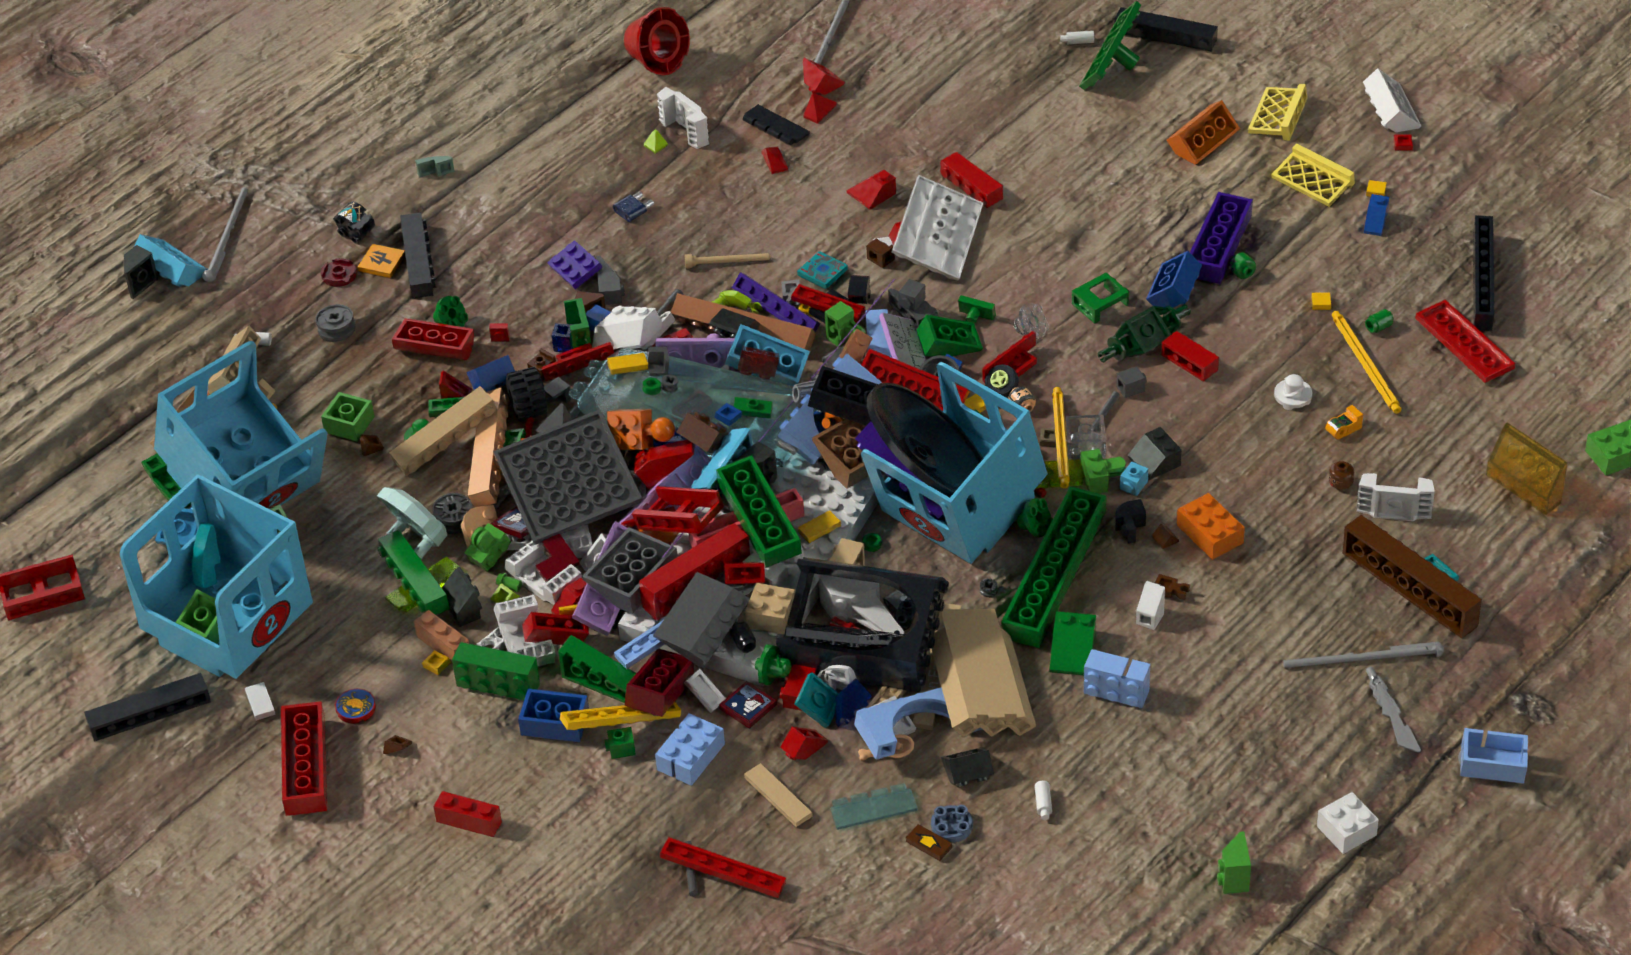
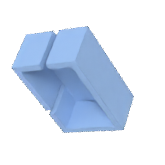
(1105, 678)
(690, 748)
(1500, 759)

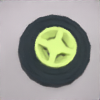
(997, 375)

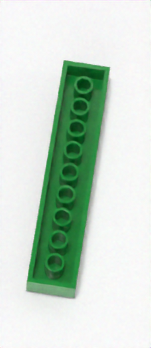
(1054, 566)

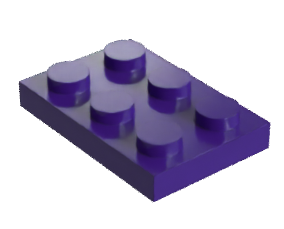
(574, 264)

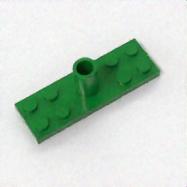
(1114, 48)

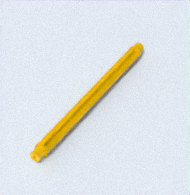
(1366, 361)
(1061, 442)

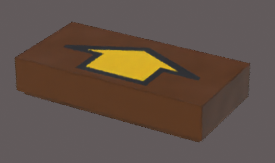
(929, 842)

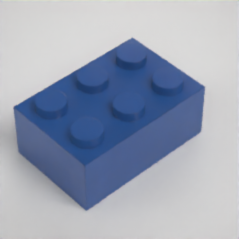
(1174, 281)
(542, 714)

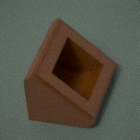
(1164, 536)

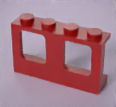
(683, 519)
(43, 596)

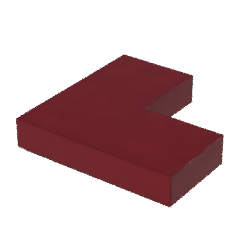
(560, 557)

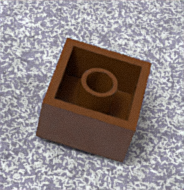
(702, 431)

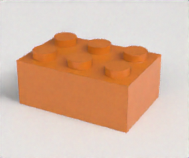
(1210, 526)

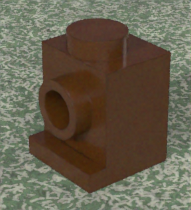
(880, 253)
(540, 360)

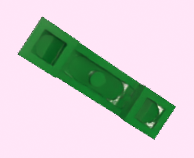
(157, 471)

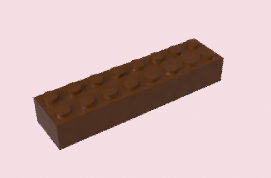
(1412, 576)

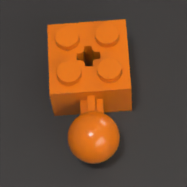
(635, 429)

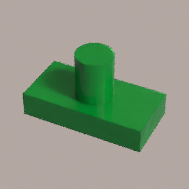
(976, 308)

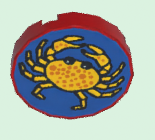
(355, 705)

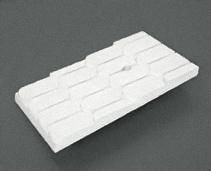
(937, 228)

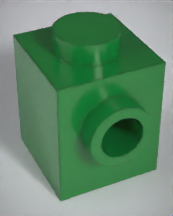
(620, 743)

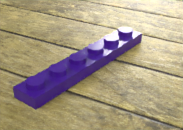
(772, 302)

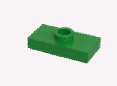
(439, 406)
(753, 407)

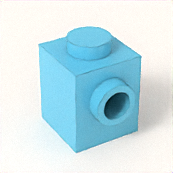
(1134, 478)

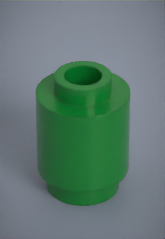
(1379, 321)

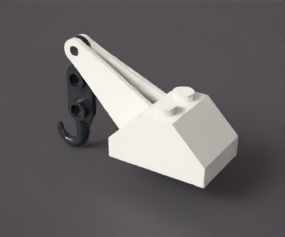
(860, 603)

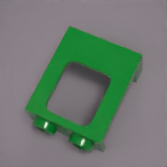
(1092, 305)
(579, 325)

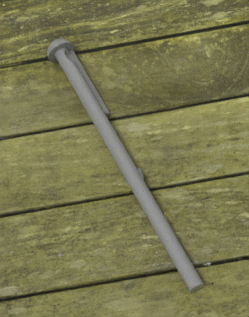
(837, 18)
(210, 274)
(1395, 651)

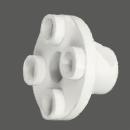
(1293, 392)

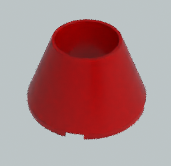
(658, 40)

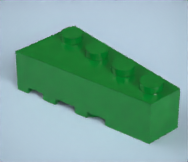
(593, 669)

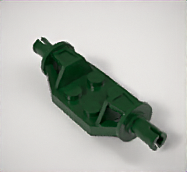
(1144, 332)

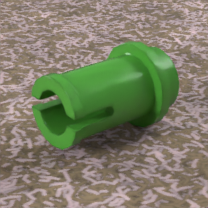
(511, 583)

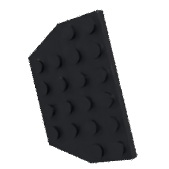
(841, 635)

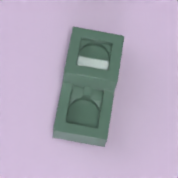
(438, 164)

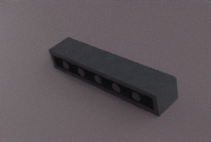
(1173, 30)
(416, 255)
(147, 707)

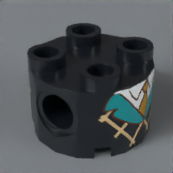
(354, 222)

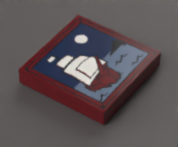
(511, 523)
(747, 704)

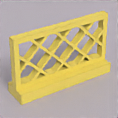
(1291, 112)
(1321, 166)

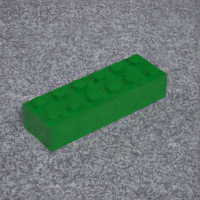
(758, 511)

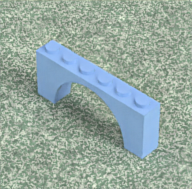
(802, 427)
(877, 722)

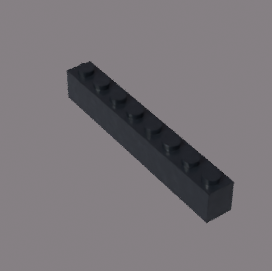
(1483, 273)

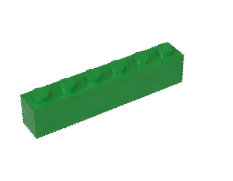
(412, 573)

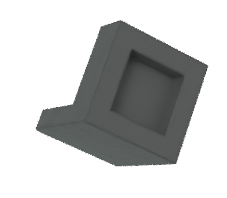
(658, 361)
(556, 389)

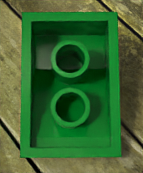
(948, 336)
(1072, 642)

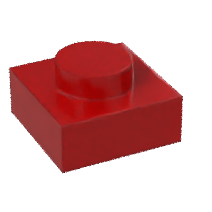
(499, 332)

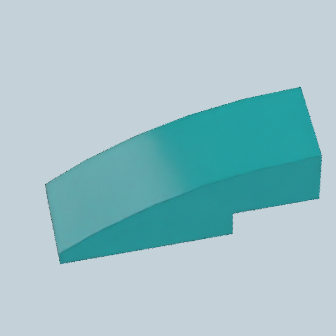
(205, 556)

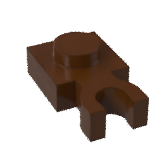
(1172, 586)

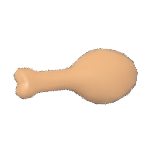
(903, 748)

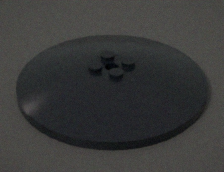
(923, 437)

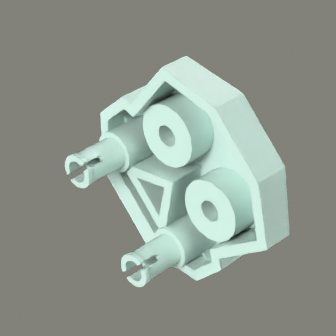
(414, 516)

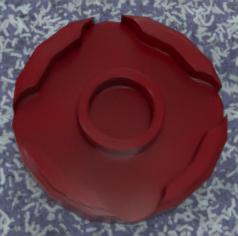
(338, 272)

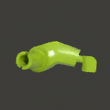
(735, 298)

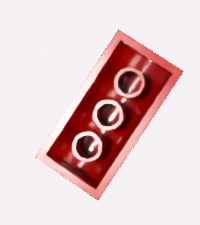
(434, 339)

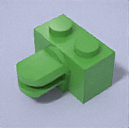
(839, 322)
(1099, 470)
(487, 546)

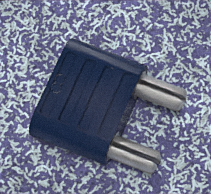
(631, 207)

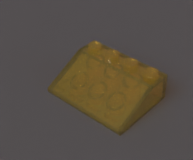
(1527, 469)

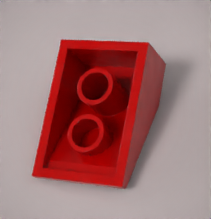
(661, 460)

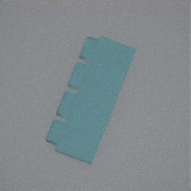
(878, 807)

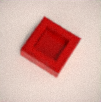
(1403, 142)

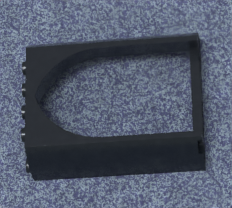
(894, 666)

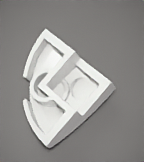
(837, 676)

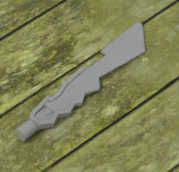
(1390, 709)

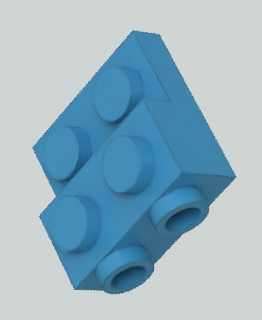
(185, 527)

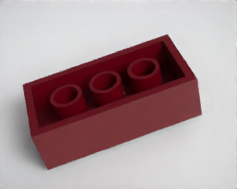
(658, 682)

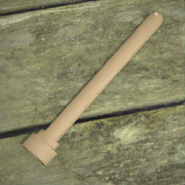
(691, 261)

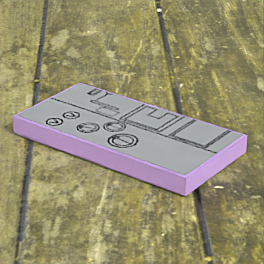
(902, 339)

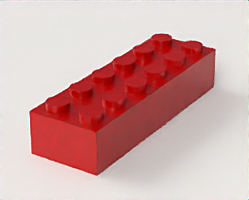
(666, 584)
(303, 758)

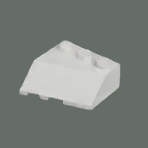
(628, 327)

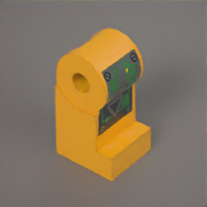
(1345, 423)

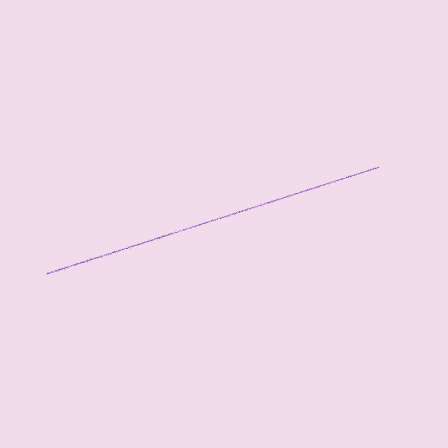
(792, 401)

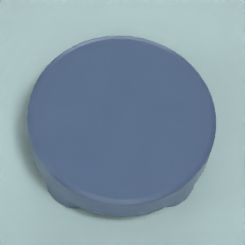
(952, 822)

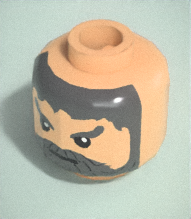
(1023, 397)

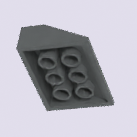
(624, 564)
(701, 619)

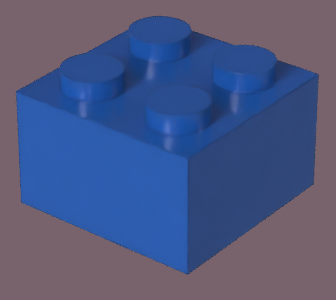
(491, 374)

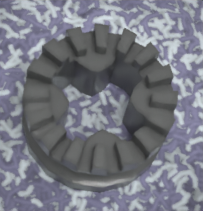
(669, 383)
(990, 584)

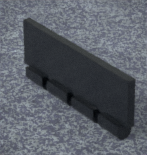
(775, 125)

